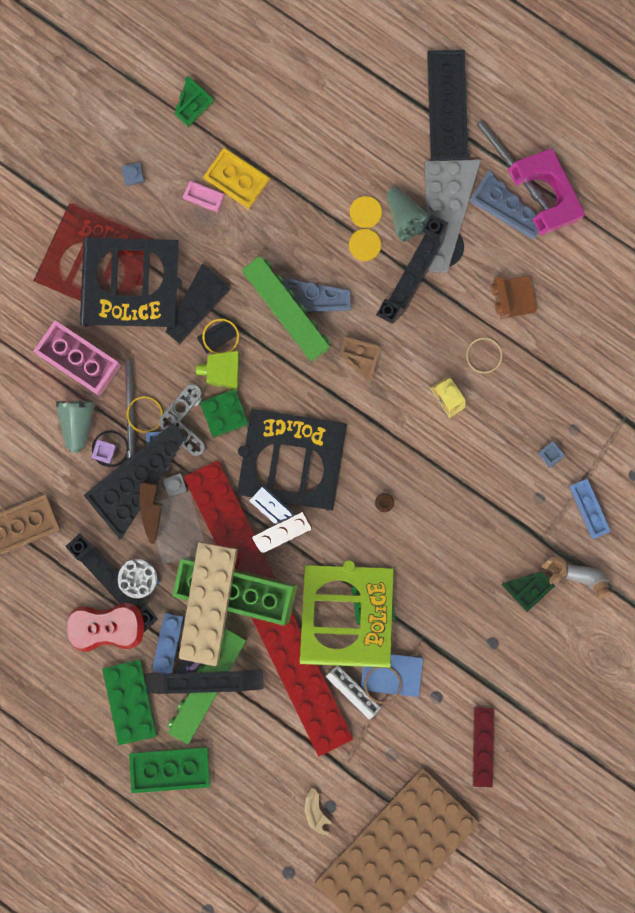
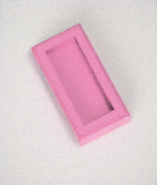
(203, 196)

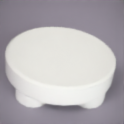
(137, 578)

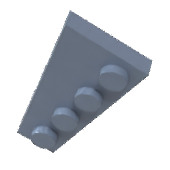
(503, 205)
(318, 298)

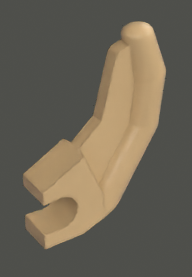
(314, 814)

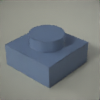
(132, 174)
(551, 454)

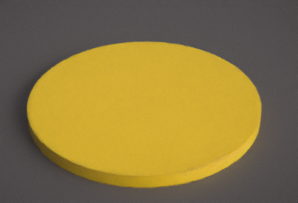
(365, 212)
(364, 245)

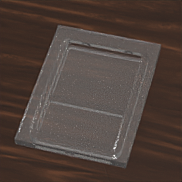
(178, 529)

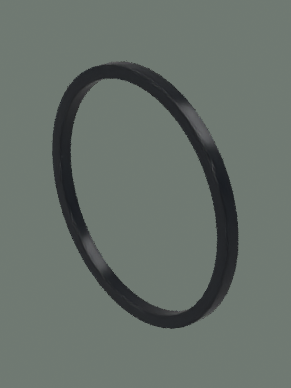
(105, 432)

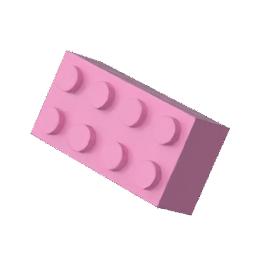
(77, 358)

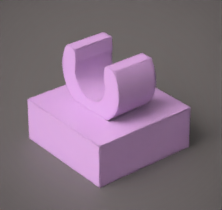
(104, 451)

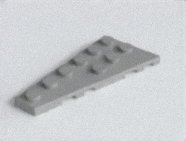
(447, 196)

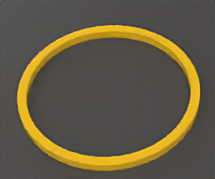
(213, 321)
(127, 414)

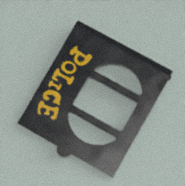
(129, 310)
(309, 433)

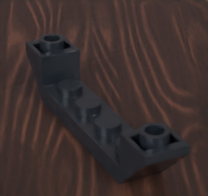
(416, 270)
(107, 576)
(204, 682)

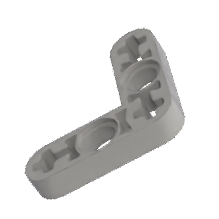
(177, 418)

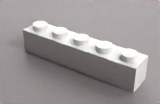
(353, 692)

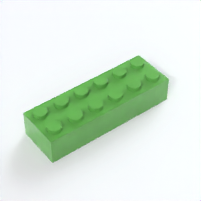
(249, 595)

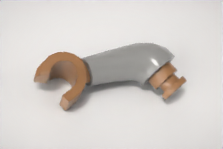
(589, 576)

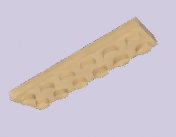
(208, 603)

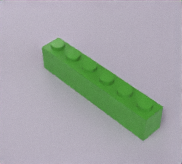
(286, 309)
(197, 704)

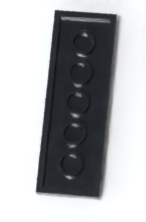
(447, 105)

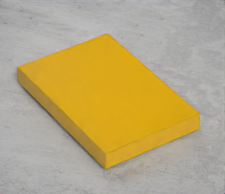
(236, 178)

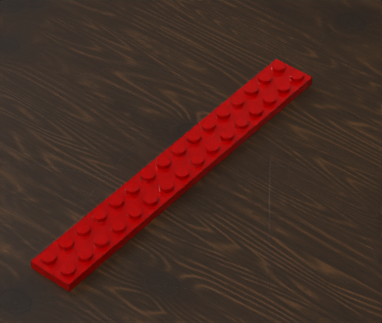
(283, 642)

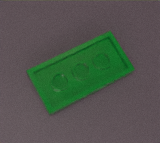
(129, 702)
(169, 770)

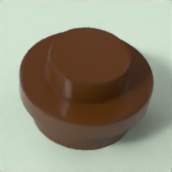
(384, 502)

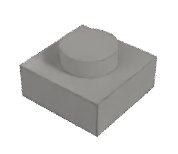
(175, 485)

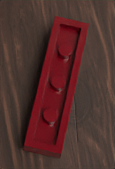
(483, 747)

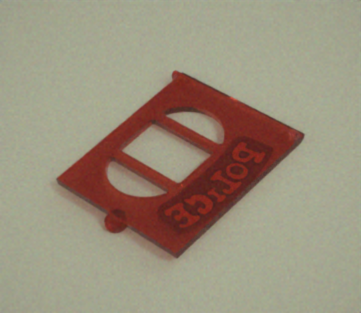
(72, 229)

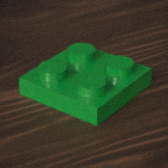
(224, 413)

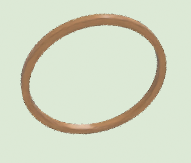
(400, 685)

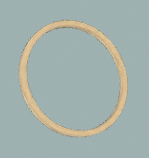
(496, 344)

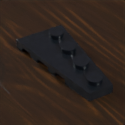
(197, 303)

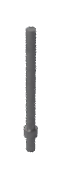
(536, 194)
(129, 398)

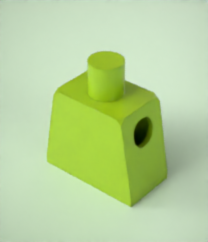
(221, 370)

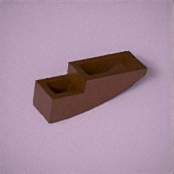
(150, 509)

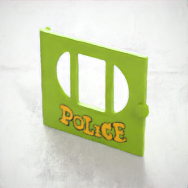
(374, 634)

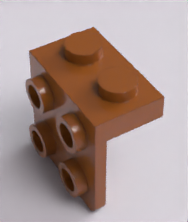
(513, 297)

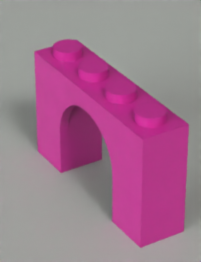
(547, 168)

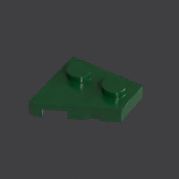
(528, 589)

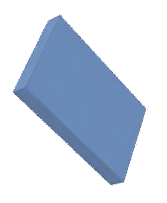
(386, 681)

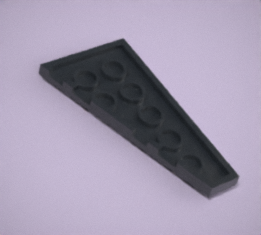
(118, 494)

